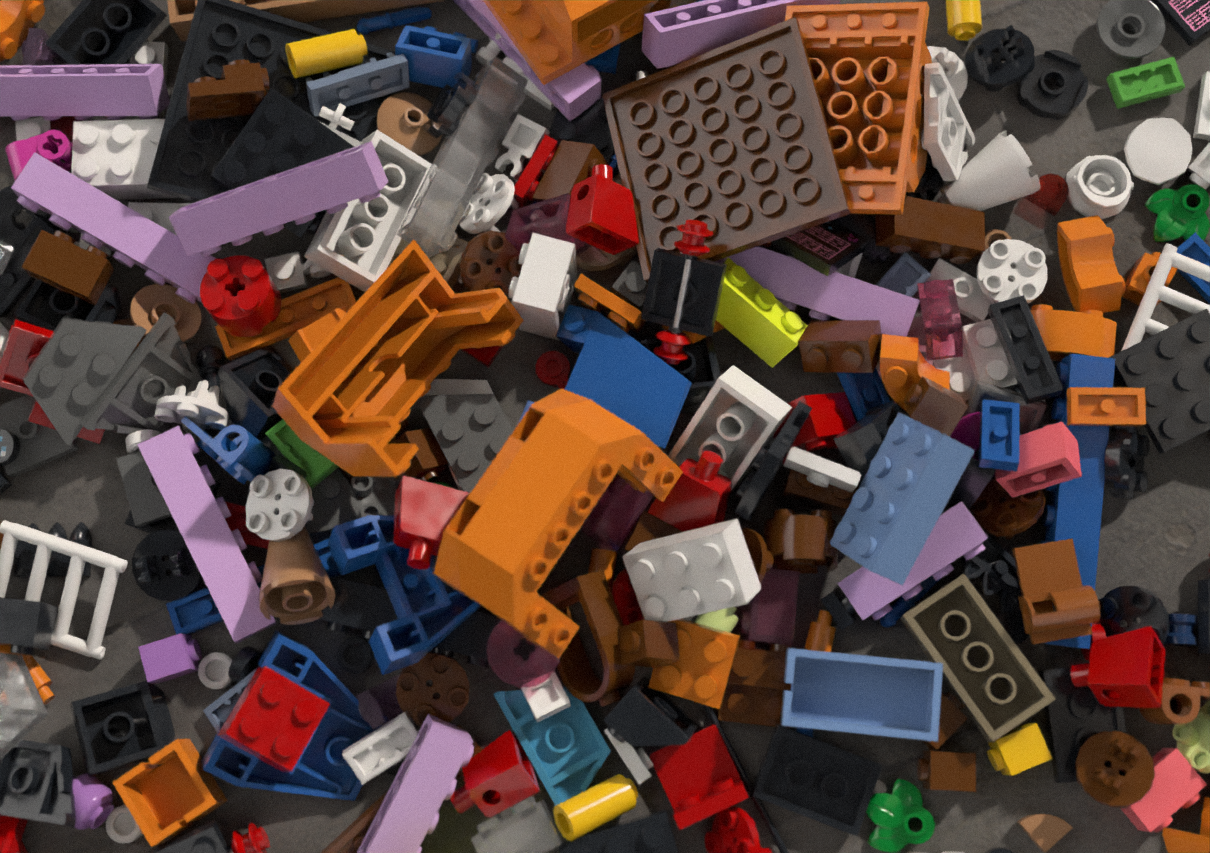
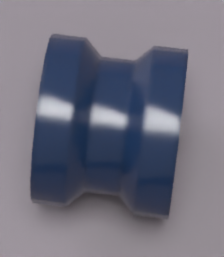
(1181, 630)

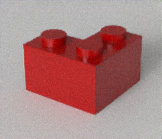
(827, 419)

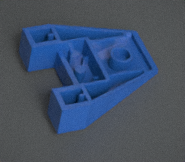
(621, 375)
(422, 601)
(321, 766)

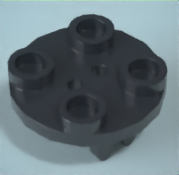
(986, 66)
(151, 568)
(1128, 604)

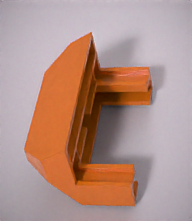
(384, 359)
(536, 502)

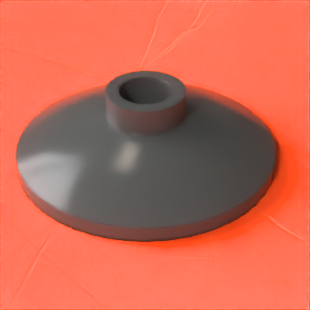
(1140, 18)

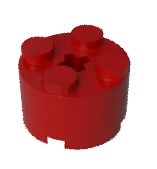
(240, 295)

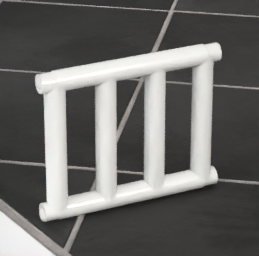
(1157, 290)
(79, 556)

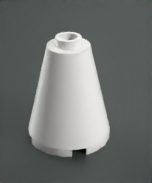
(992, 177)

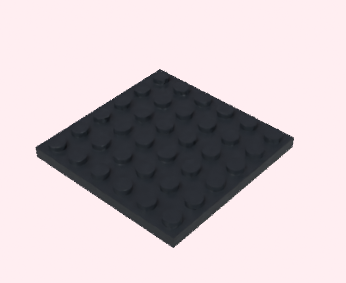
(217, 36)

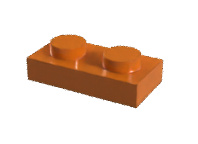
(1106, 406)

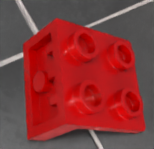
(698, 776)

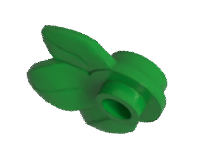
(1175, 216)
(893, 815)

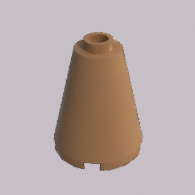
(295, 581)

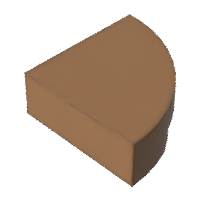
(1044, 829)

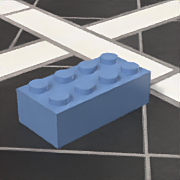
(901, 498)
(862, 694)

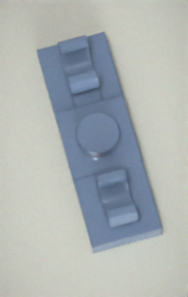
(358, 83)

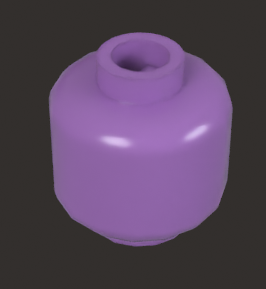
(92, 801)

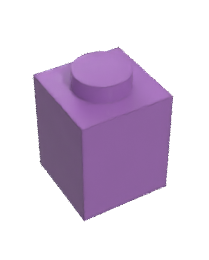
(170, 658)

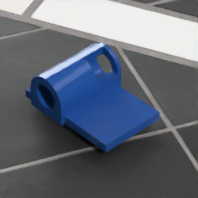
(242, 457)

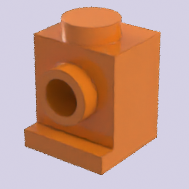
(1140, 276)

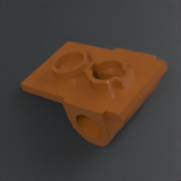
(1051, 576)
(1176, 702)

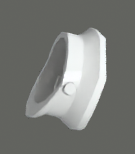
(1158, 150)
(1099, 186)

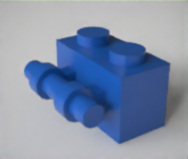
(435, 55)

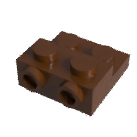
(236, 94)
(755, 685)

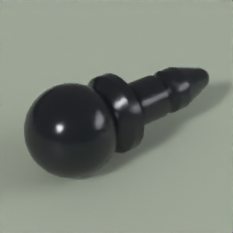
(210, 360)

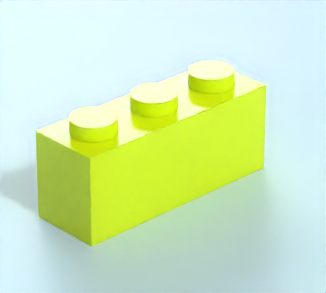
(757, 316)

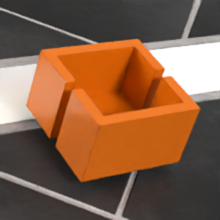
(172, 795)

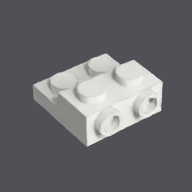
(981, 361)

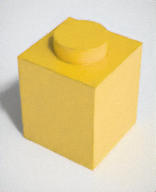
(1018, 750)

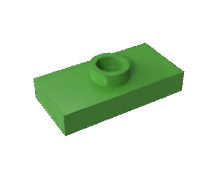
(1145, 82)
(300, 453)

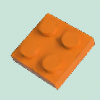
(599, 299)
(702, 667)

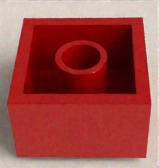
(274, 719)

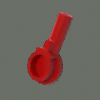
(553, 369)

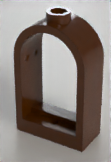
(604, 622)

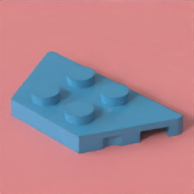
(561, 748)

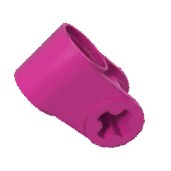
(42, 144)

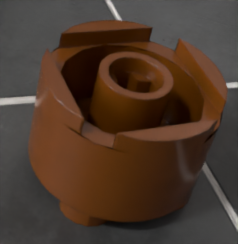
(801, 540)

